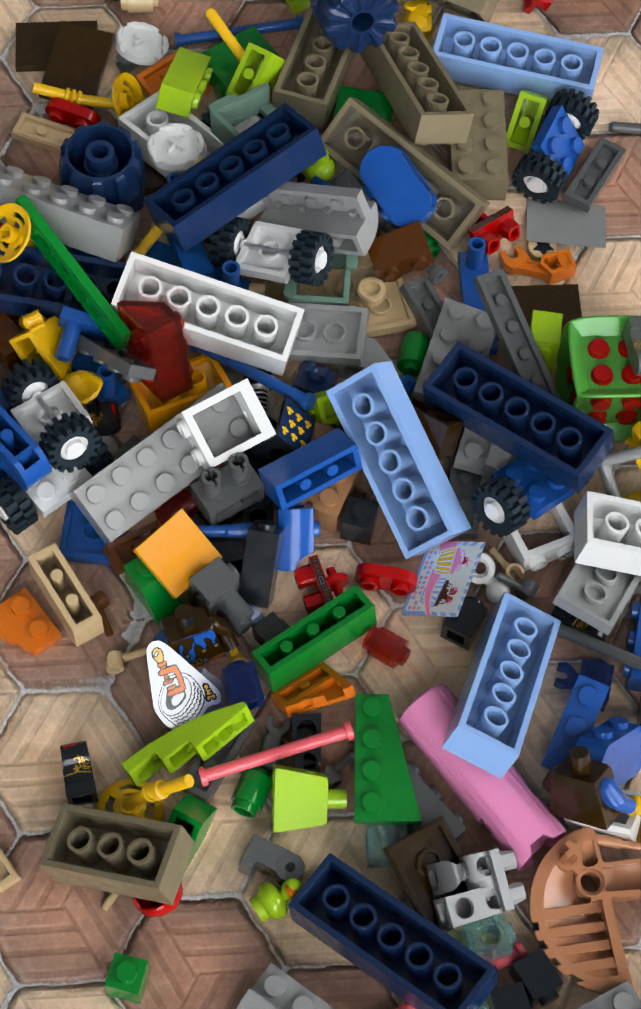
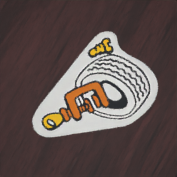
(177, 687)

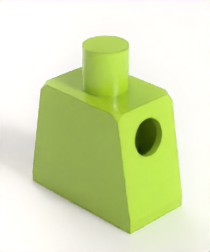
(302, 798)

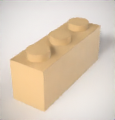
(66, 594)

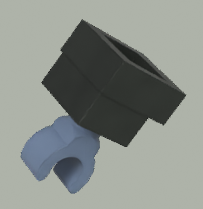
(266, 627)

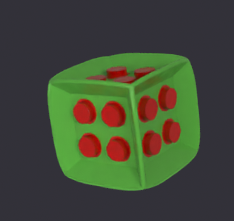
(597, 373)

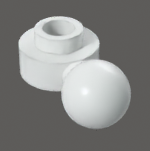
(494, 587)

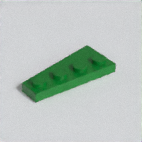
(380, 769)

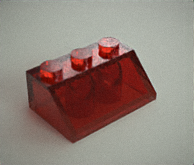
(160, 343)

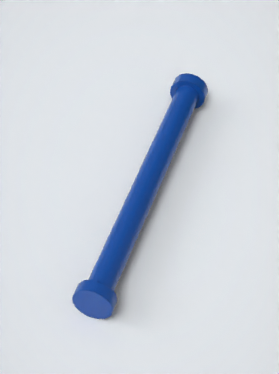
(263, 28)
(306, 400)

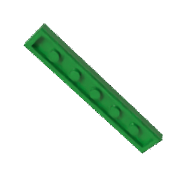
(75, 277)

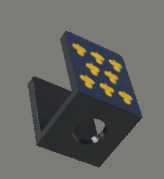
(292, 432)

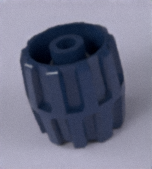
(355, 21)
(104, 163)

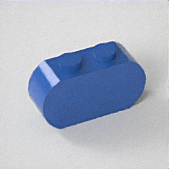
(397, 186)
(21, 454)
(615, 744)

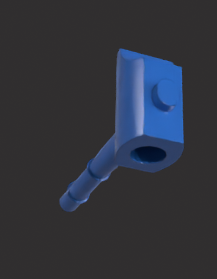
(297, 538)

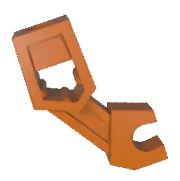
(523, 265)

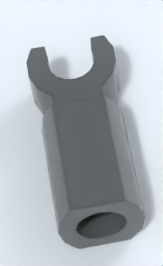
(273, 739)

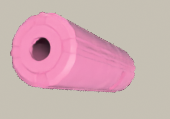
(503, 805)

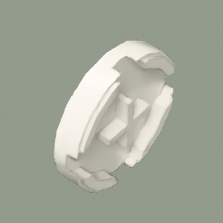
(141, 43)
(175, 147)

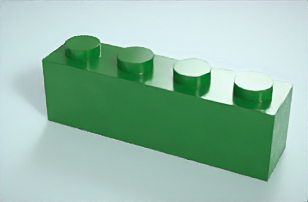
(314, 638)

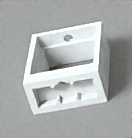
(252, 411)
(540, 556)

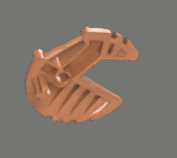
(582, 924)

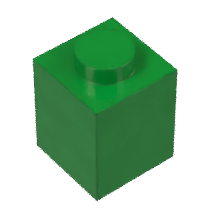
(127, 978)

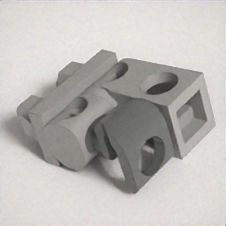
(486, 887)

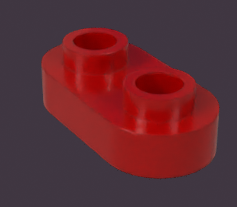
(70, 113)
(388, 578)

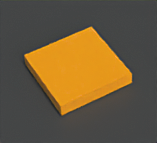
(176, 553)

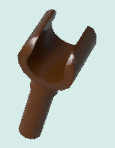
(101, 602)

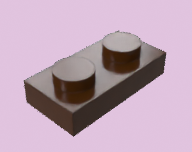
(121, 550)

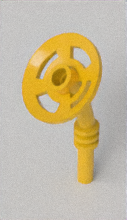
(119, 101)
(12, 234)
(151, 792)

